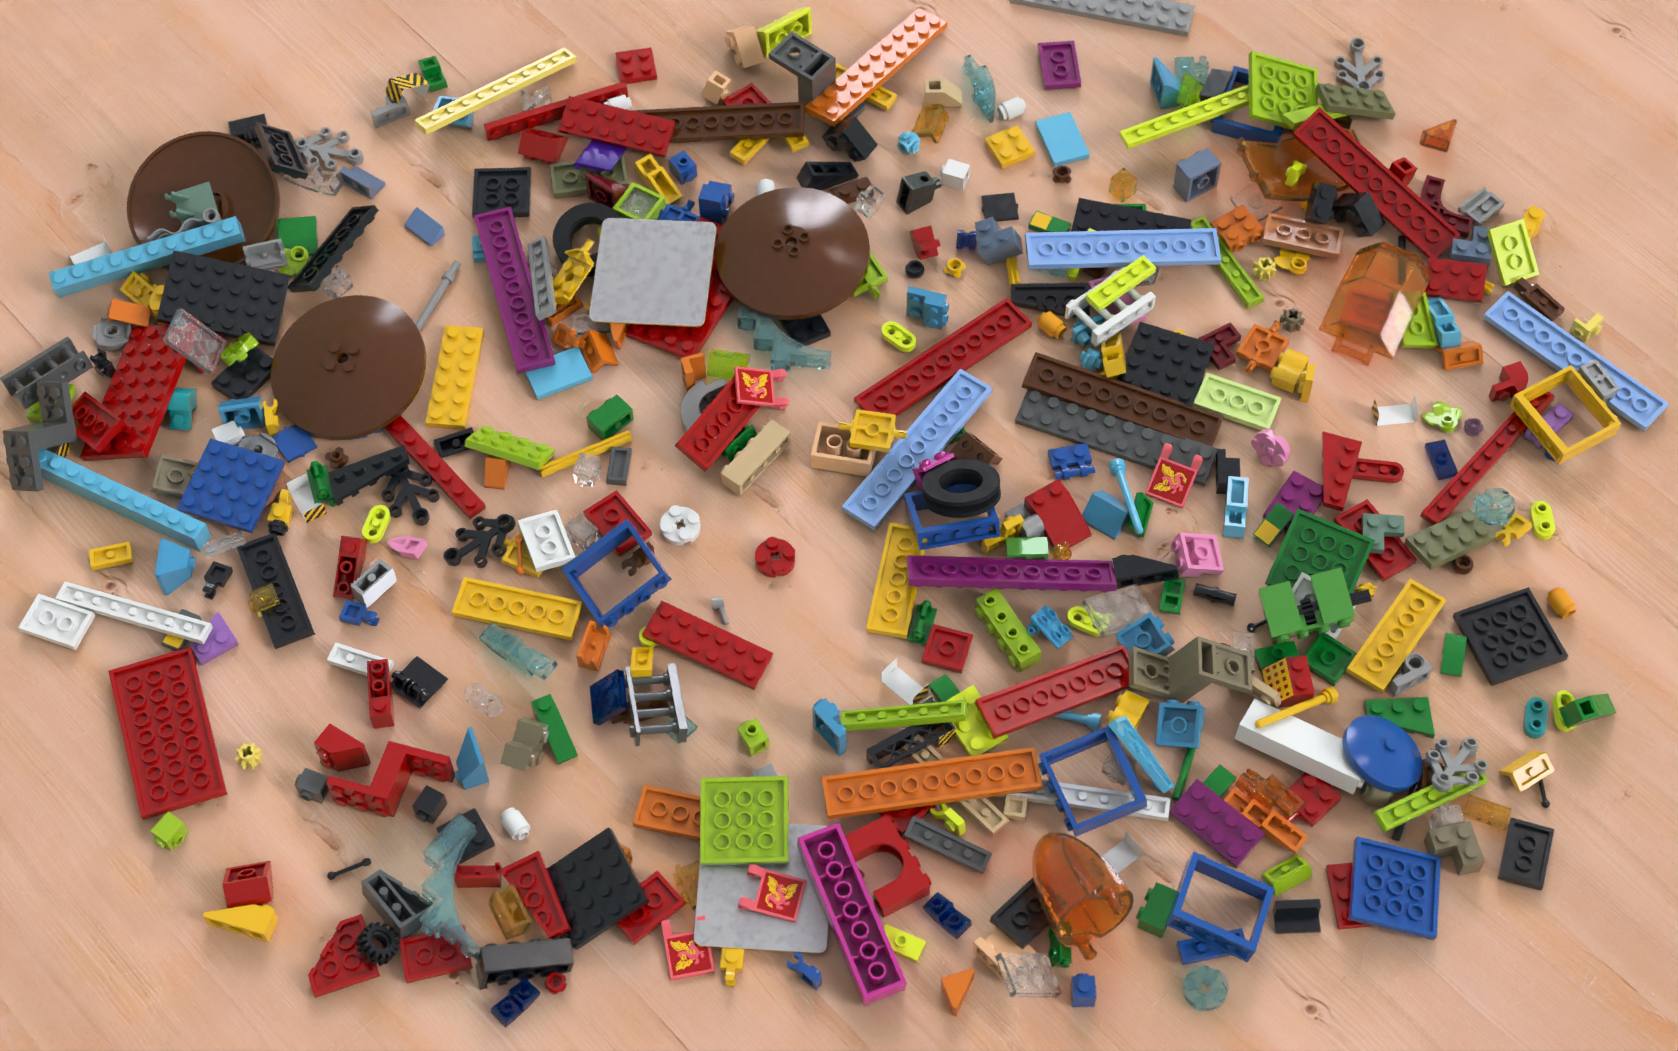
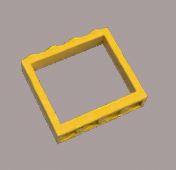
(1544, 433)

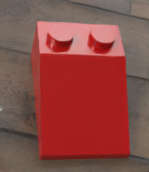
(1058, 513)

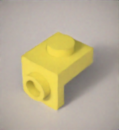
(1585, 331)

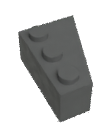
(395, 903)

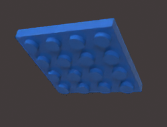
(231, 485)
(1395, 888)

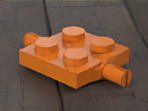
(1262, 347)

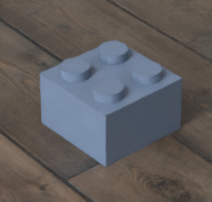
(1197, 174)

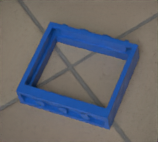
(1238, 130)
(949, 533)
(599, 551)
(1079, 745)
(1208, 932)

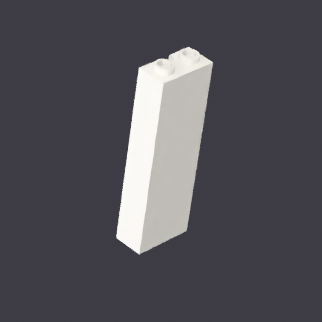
(1299, 746)

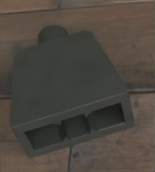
(916, 191)

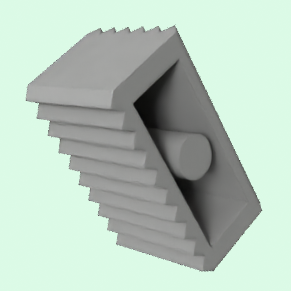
(373, 583)

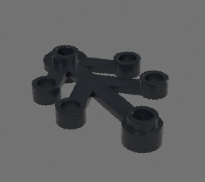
(409, 490)
(481, 539)

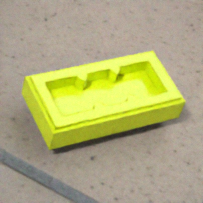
(904, 943)

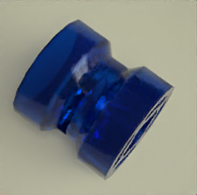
(966, 240)

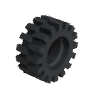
(373, 953)

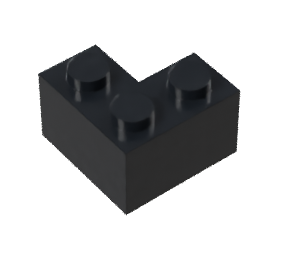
(852, 137)
(1360, 212)

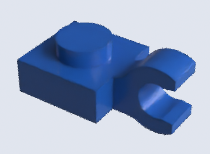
(355, 613)
(810, 975)

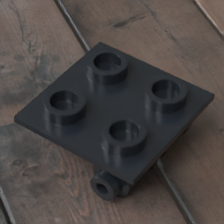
(245, 130)
(417, 682)

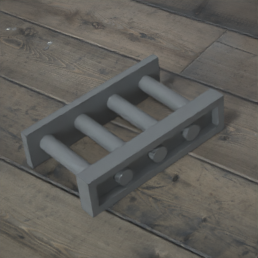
(56, 363)
(672, 694)

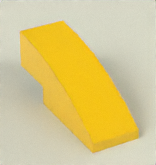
(657, 179)
(1113, 356)

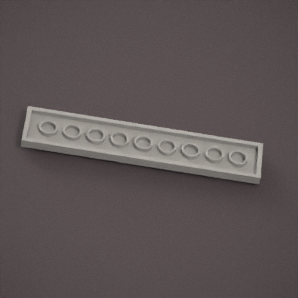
(1148, 14)

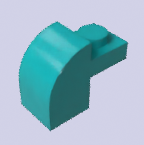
(181, 407)

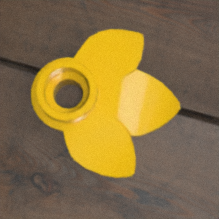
(1293, 261)

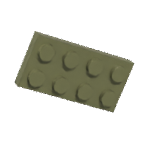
(1355, 101)
(571, 181)
(1449, 539)

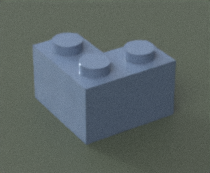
(995, 243)
(1473, 250)

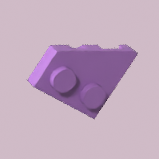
(218, 642)

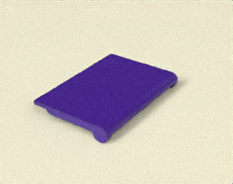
(599, 156)

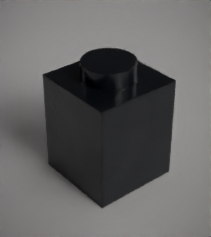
(429, 805)

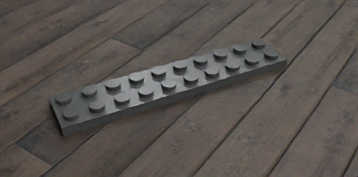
(1110, 434)

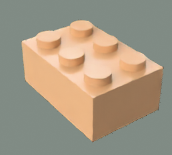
(833, 452)

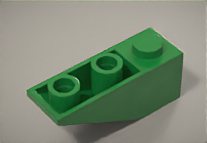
(1587, 709)

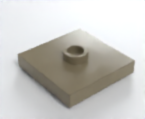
(171, 476)

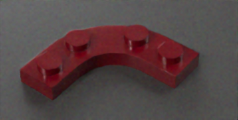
(1432, 196)

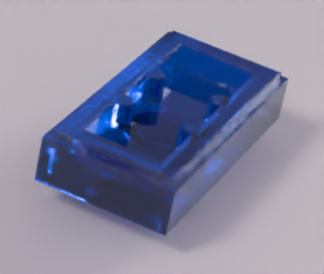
(1441, 459)

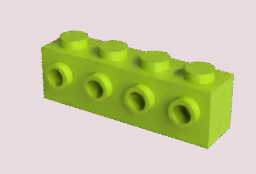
(1008, 630)

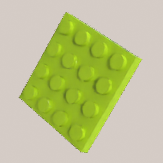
(1279, 88)
(744, 820)

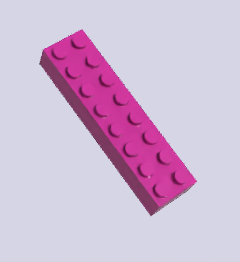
(851, 914)

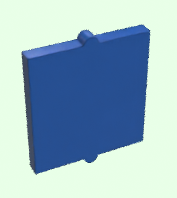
(294, 443)

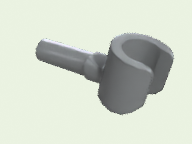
(718, 603)

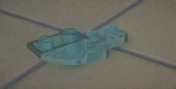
(983, 86)
(517, 653)

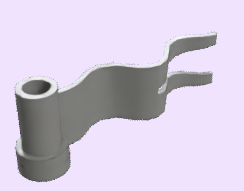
(209, 217)

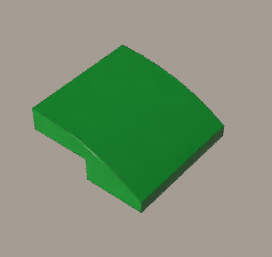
(299, 232)

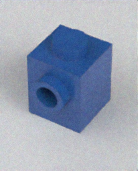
(682, 167)
(1083, 990)

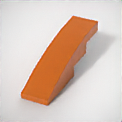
(1270, 822)

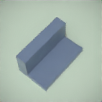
(361, 181)

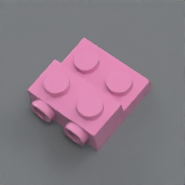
(1197, 554)

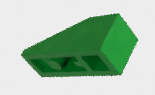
(558, 739)

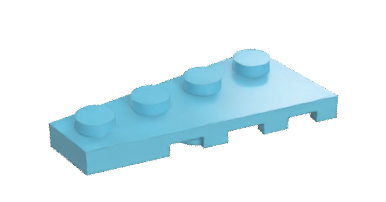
(1134, 743)

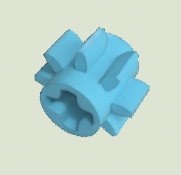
(908, 142)
(1091, 359)

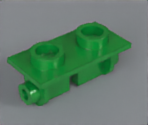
(740, 442)
(319, 482)
(922, 623)
(1058, 952)

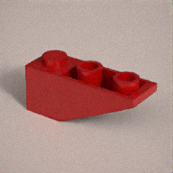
(349, 565)
(380, 694)

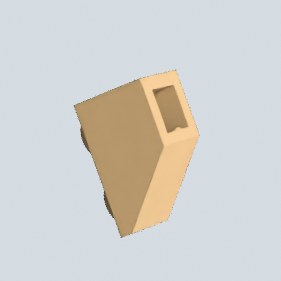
(942, 92)

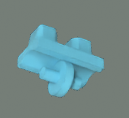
(1082, 332)

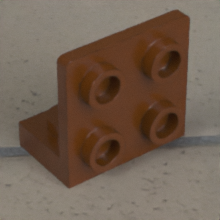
(972, 448)

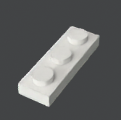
(352, 659)

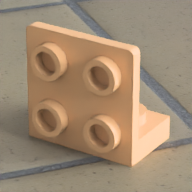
(993, 945)

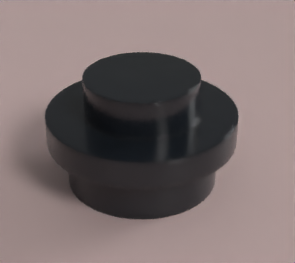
(914, 269)
(278, 526)

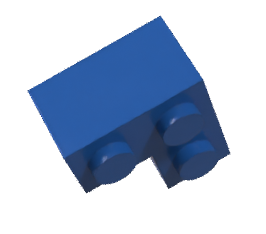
(715, 200)

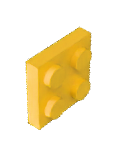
(1009, 146)

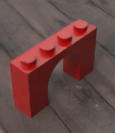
(884, 837)

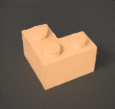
(746, 45)

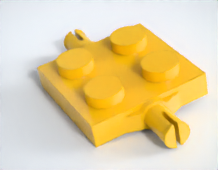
(872, 430)
(511, 557)

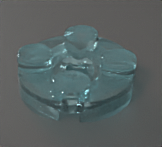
(1499, 515)
(1209, 976)

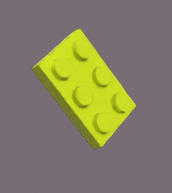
(1512, 252)
(973, 732)

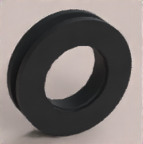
(575, 219)
(961, 504)

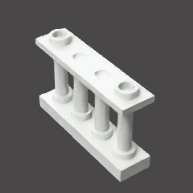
(1116, 322)

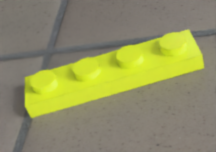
(1120, 283)

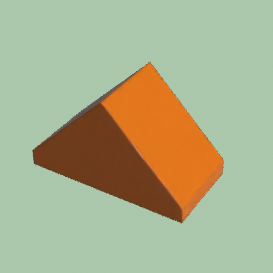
(496, 472)
(956, 988)

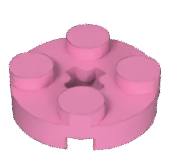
(1263, 444)

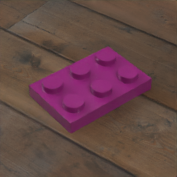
(1059, 65)
(1296, 494)

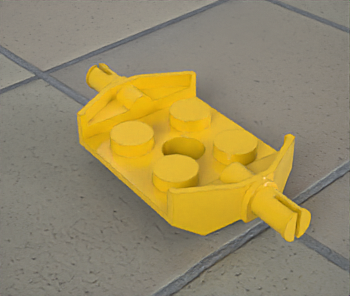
(576, 267)

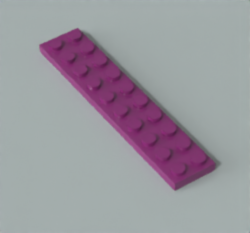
(513, 290)
(1011, 573)

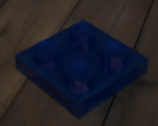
(608, 697)

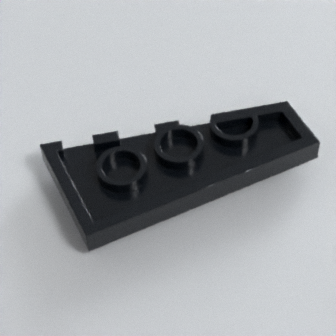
(1048, 296)
(353, 477)

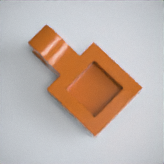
(566, 337)

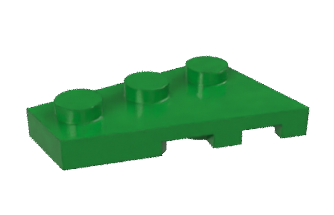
(1407, 713)

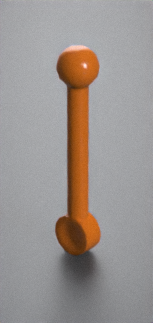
(519, 539)

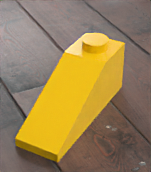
(247, 920)

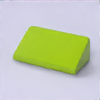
(1287, 874)

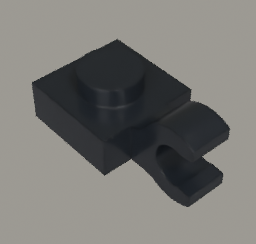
(102, 365)
(216, 576)

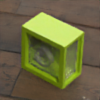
(640, 203)

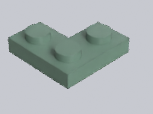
(1380, 525)

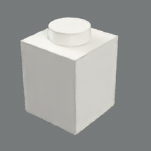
(955, 174)
(229, 433)

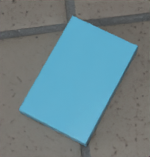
(1062, 139)
(567, 373)

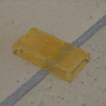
(1486, 812)

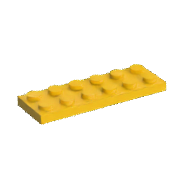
(454, 377)
(892, 597)
(517, 608)
(1396, 636)

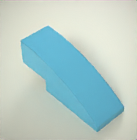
(1443, 321)
(1235, 507)

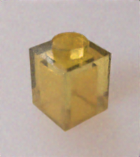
(1123, 185)

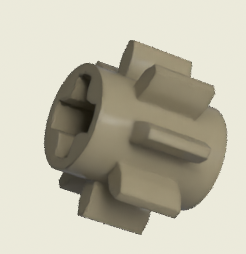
(1292, 320)

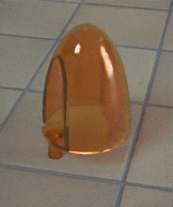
(1078, 891)

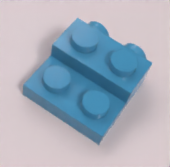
(928, 306)
(1147, 635)
(1180, 724)
(828, 725)

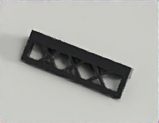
(902, 738)

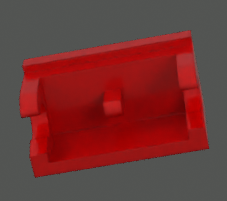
(478, 876)

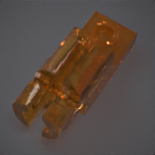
(1269, 792)

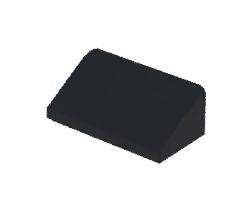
(452, 443)

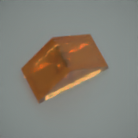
(1438, 136)

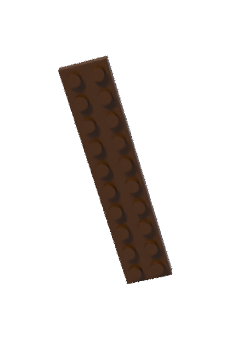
(734, 121)
(1120, 399)

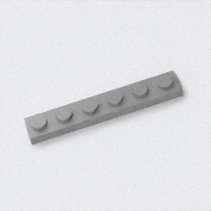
(541, 278)

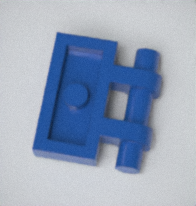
(1071, 456)

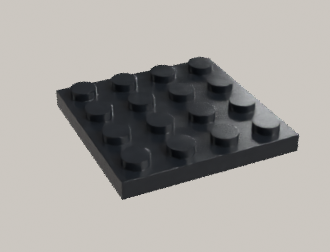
(1167, 363)
(1510, 636)
(596, 887)

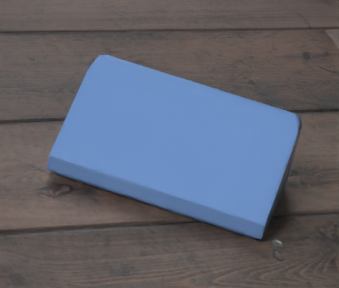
(424, 227)

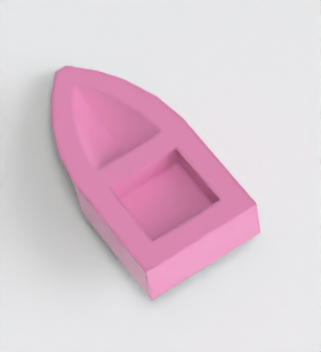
(408, 546)

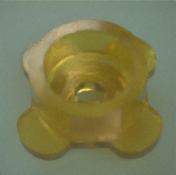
(1062, 551)

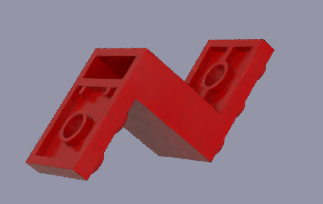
(391, 779)

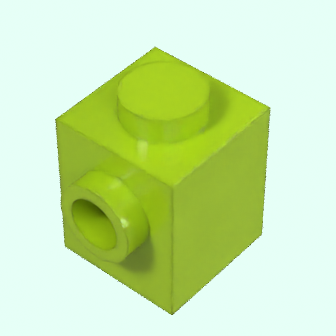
(753, 737)
(169, 832)

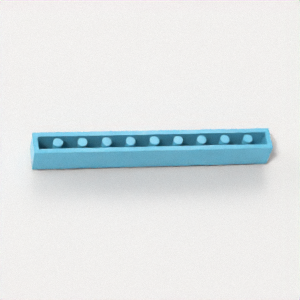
(145, 256)
(123, 500)

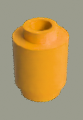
(1051, 325)
(1561, 602)

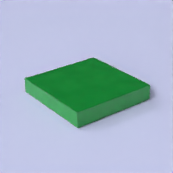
(1329, 658)

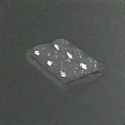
(194, 341)
(1116, 609)
(1028, 974)

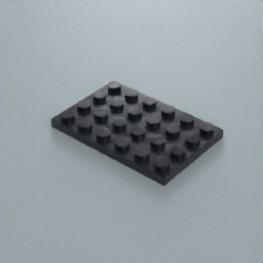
(225, 296)

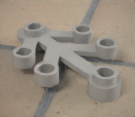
(1357, 47)
(324, 150)
(1445, 780)

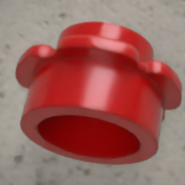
(555, 977)

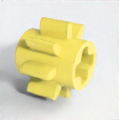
(1264, 268)
(248, 756)

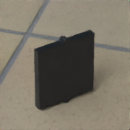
(1000, 207)

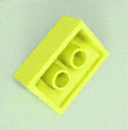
(773, 33)

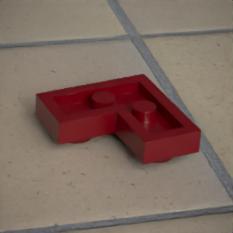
(1222, 338)

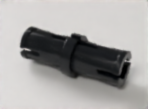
(1214, 594)

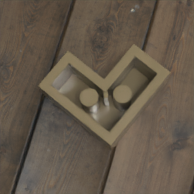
(526, 747)
(1458, 842)

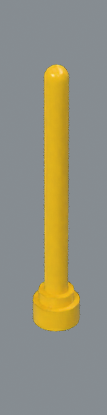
(1327, 696)

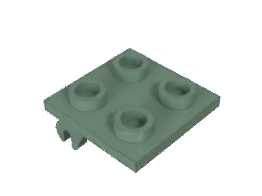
(192, 202)

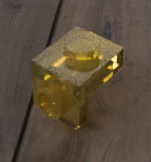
(263, 599)

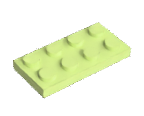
(1237, 402)

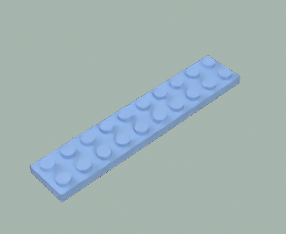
(1122, 248)
(1561, 350)
(924, 439)

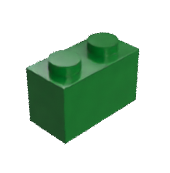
(610, 417)
(1156, 911)

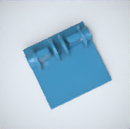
(1047, 622)

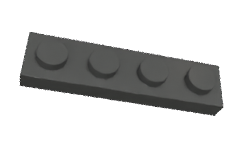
(947, 845)

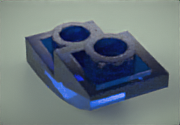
(946, 915)
(516, 1002)

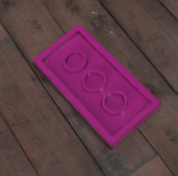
(1217, 823)

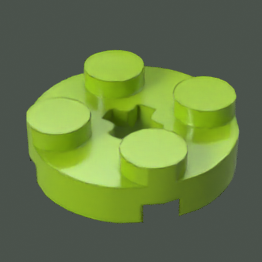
(238, 350)

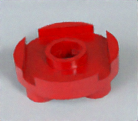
(778, 547)

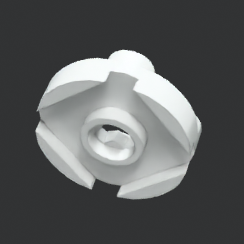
(680, 515)

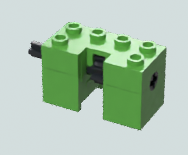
(1331, 607)

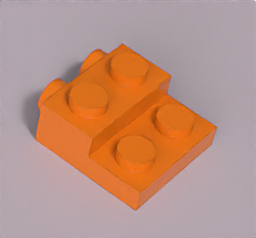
(1238, 228)

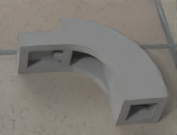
(697, 399)

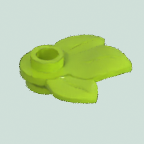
(294, 264)
(1443, 416)

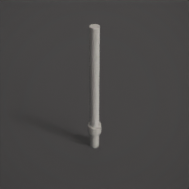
(447, 278)

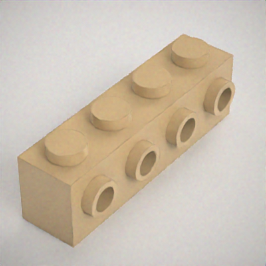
(755, 457)

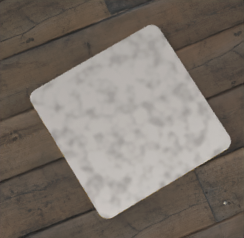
(653, 272)
(731, 927)

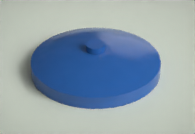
(1382, 753)

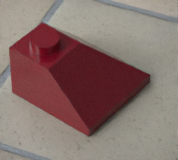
(604, 190)

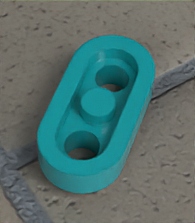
(1535, 716)

